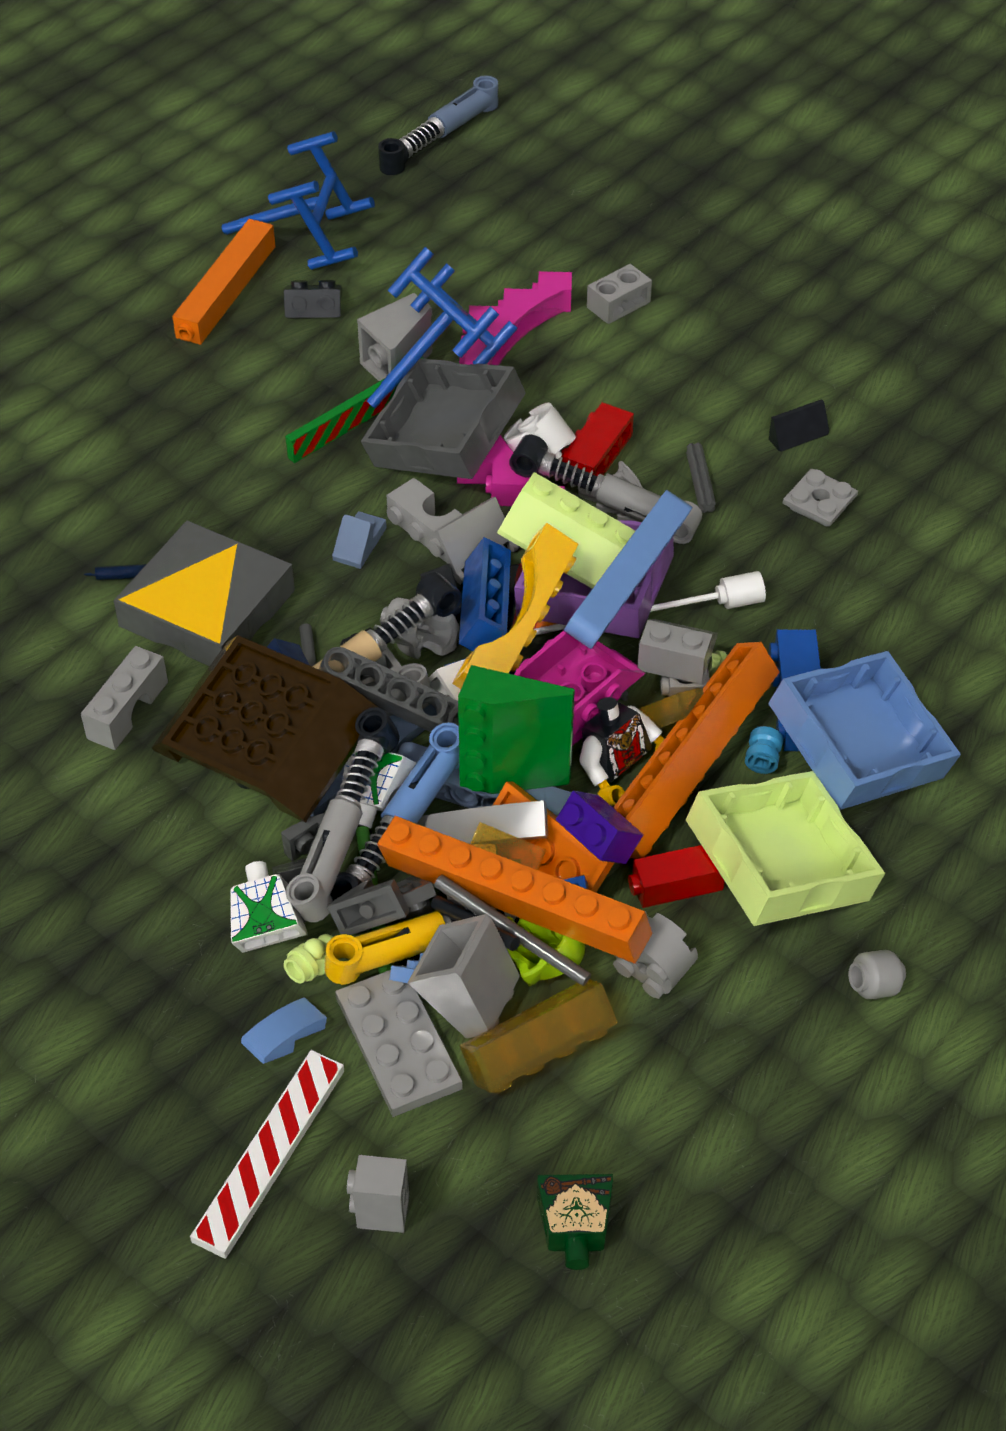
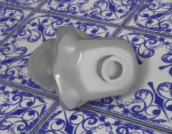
(435, 633)

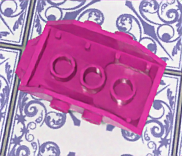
(591, 672)

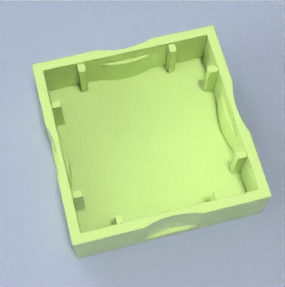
(784, 847)

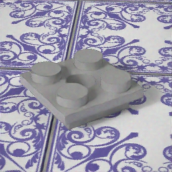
(815, 485)

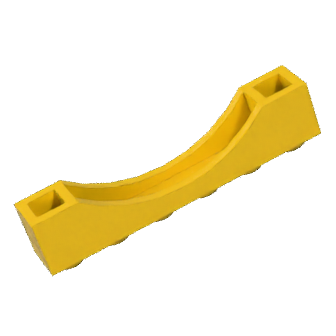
(543, 565)

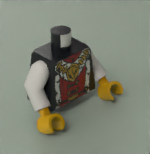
(614, 743)

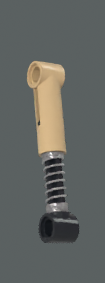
(433, 597)

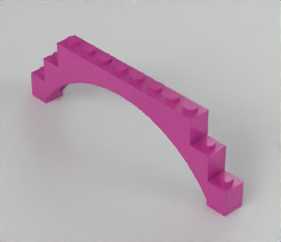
(526, 311)

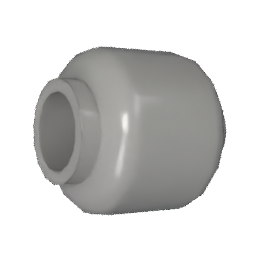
(877, 974)

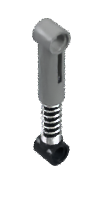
(533, 456)
(312, 888)

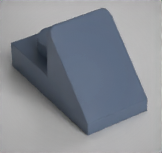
(357, 538)

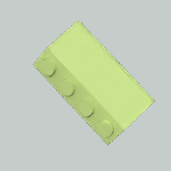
(597, 533)

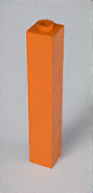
(224, 281)

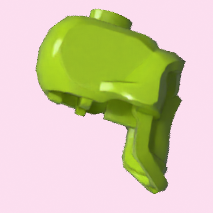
(533, 967)

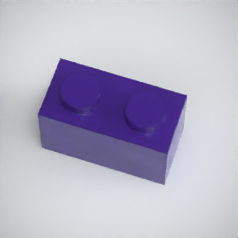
(599, 827)

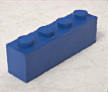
(485, 595)
(793, 654)

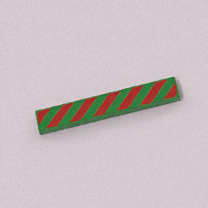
(334, 424)

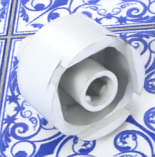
(544, 423)

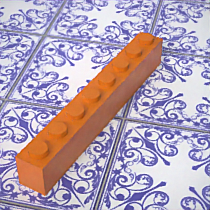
(696, 742)
(518, 889)

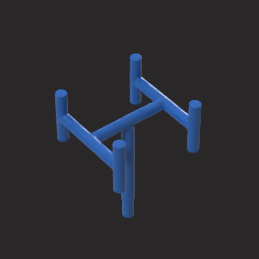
(317, 204)
(452, 311)

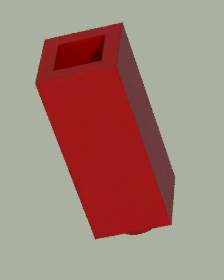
(674, 876)

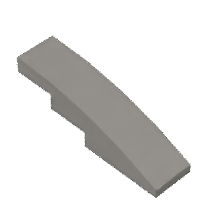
(520, 820)

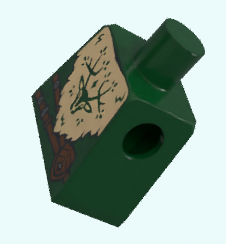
(575, 1214)

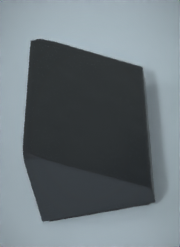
(799, 426)

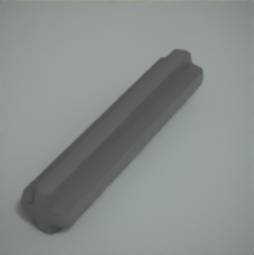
(700, 477)

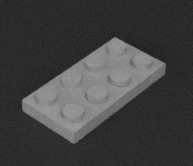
(398, 1042)

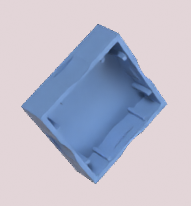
(863, 729)

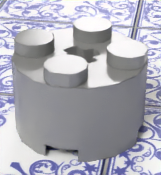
(662, 960)

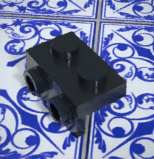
(312, 300)

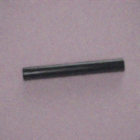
(458, 913)

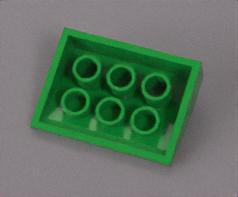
(513, 731)

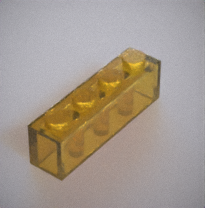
(538, 1035)

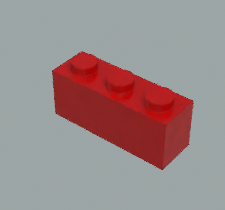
(600, 439)

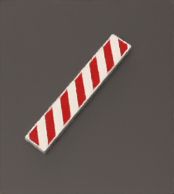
(267, 1155)

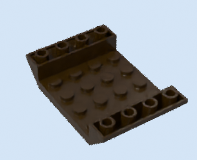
(268, 725)

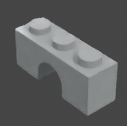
(414, 511)
(109, 712)

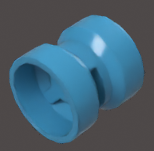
(763, 750)

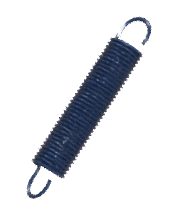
(116, 572)

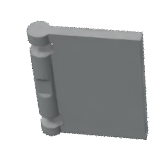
(465, 533)

